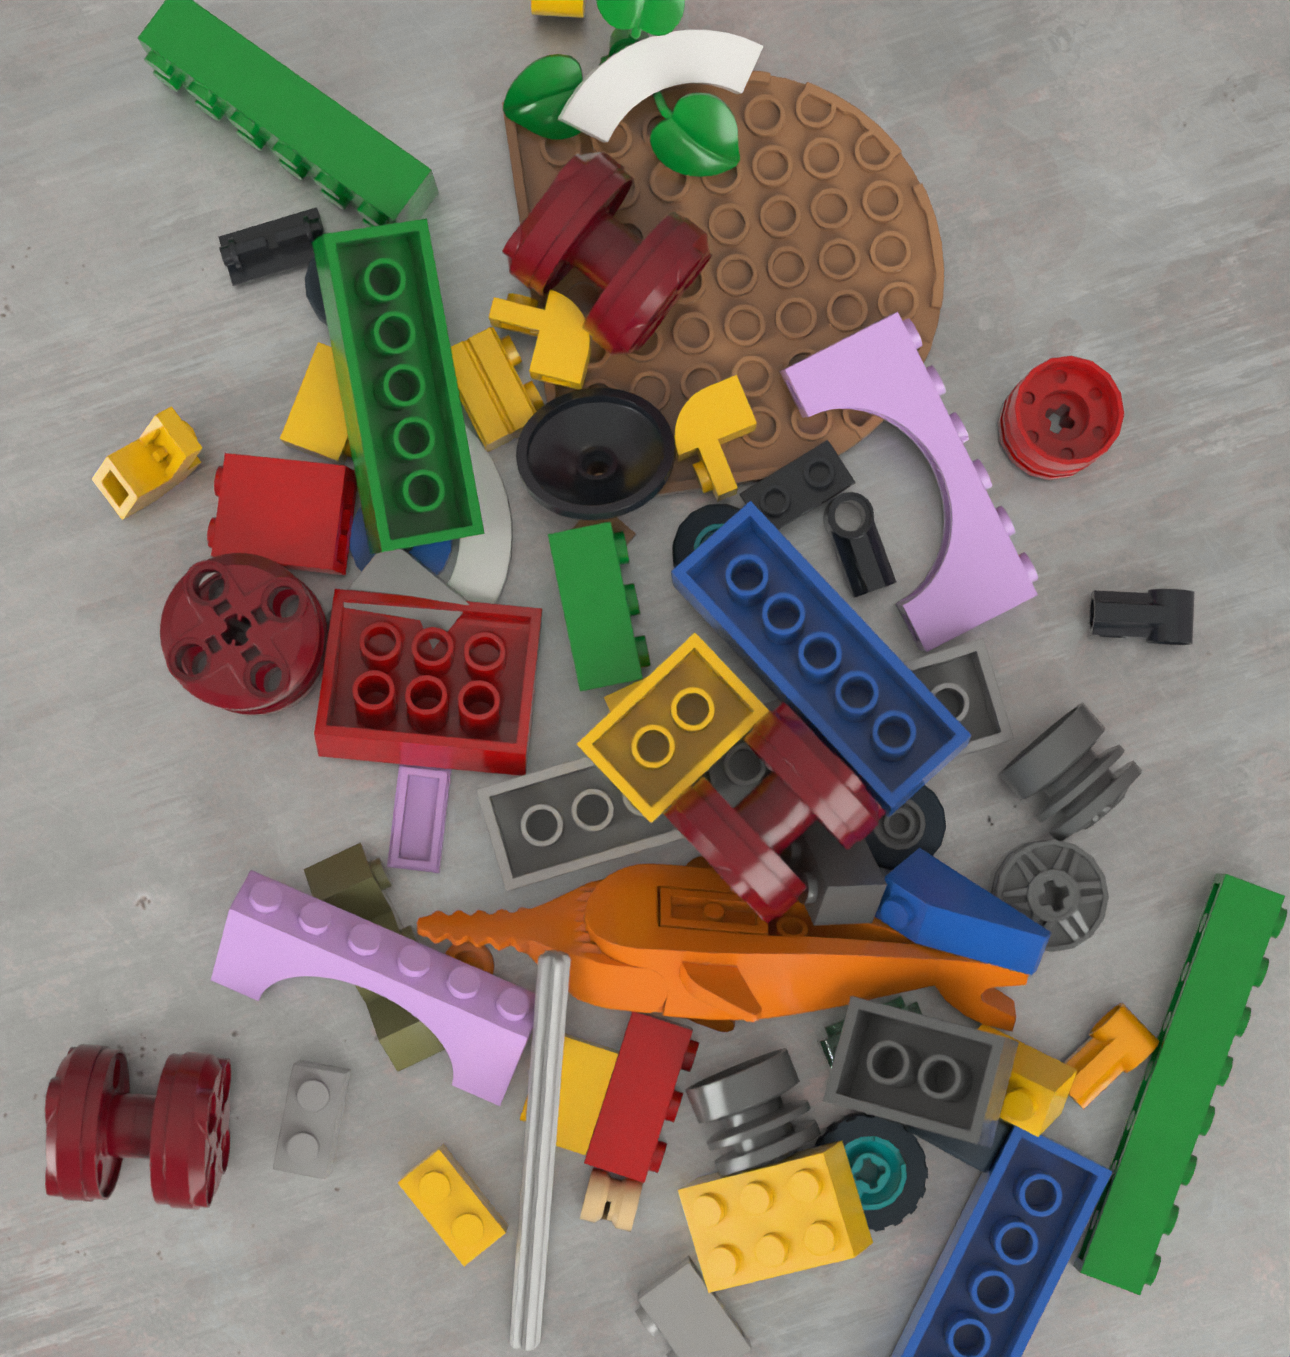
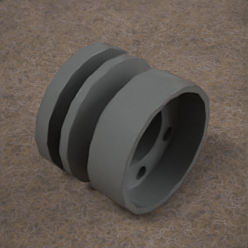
(1071, 773)
(1084, 897)
(753, 1112)

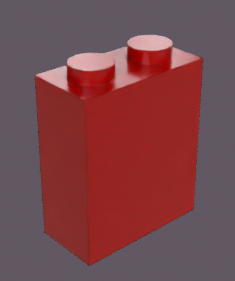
(284, 512)

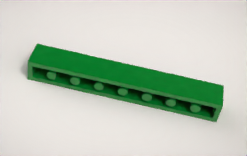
(1180, 1083)

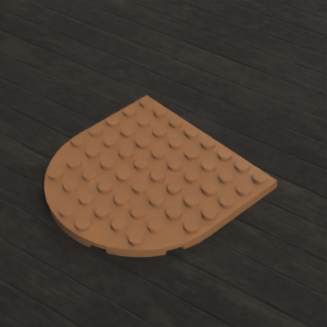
(805, 248)

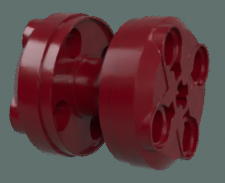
(578, 230)
(244, 634)
(803, 787)
(99, 1122)

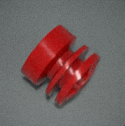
(1088, 413)

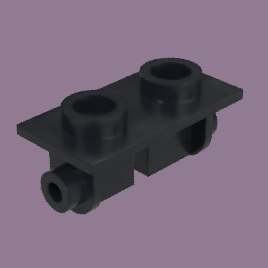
(271, 246)
(800, 486)

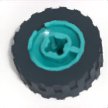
(884, 1164)

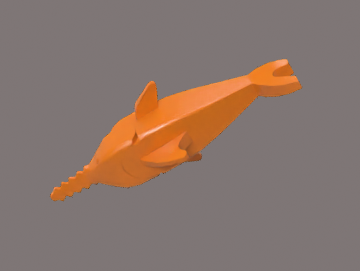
(700, 953)

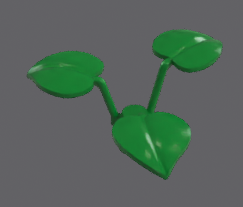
(694, 137)

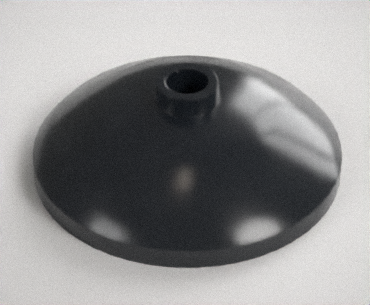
(591, 435)

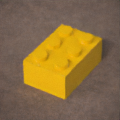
(672, 727)
(776, 1218)

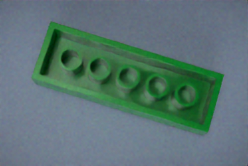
(286, 114)
(398, 385)

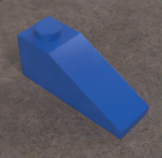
(958, 916)

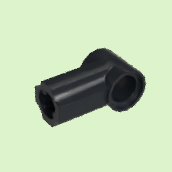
(859, 550)
(1157, 616)

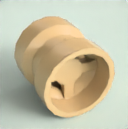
(611, 1199)

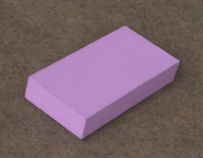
(419, 818)

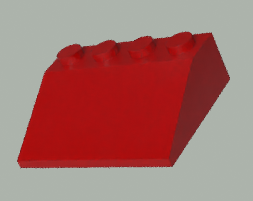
(423, 706)

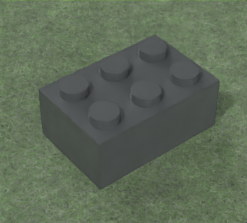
(921, 1071)

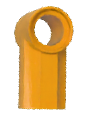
(1114, 1047)

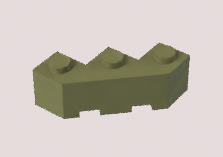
(359, 887)

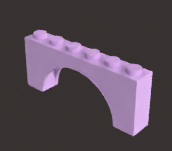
(976, 563)
(289, 934)

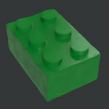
(598, 605)

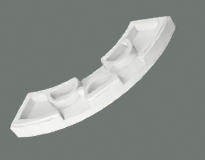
(654, 65)
(485, 558)

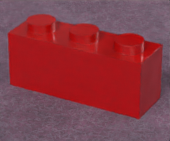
(641, 1096)

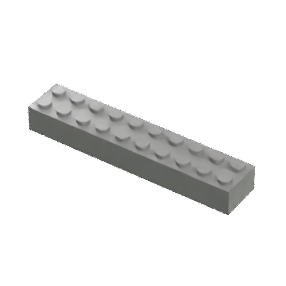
(579, 818)

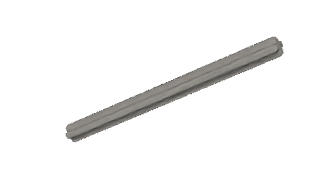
(539, 1149)

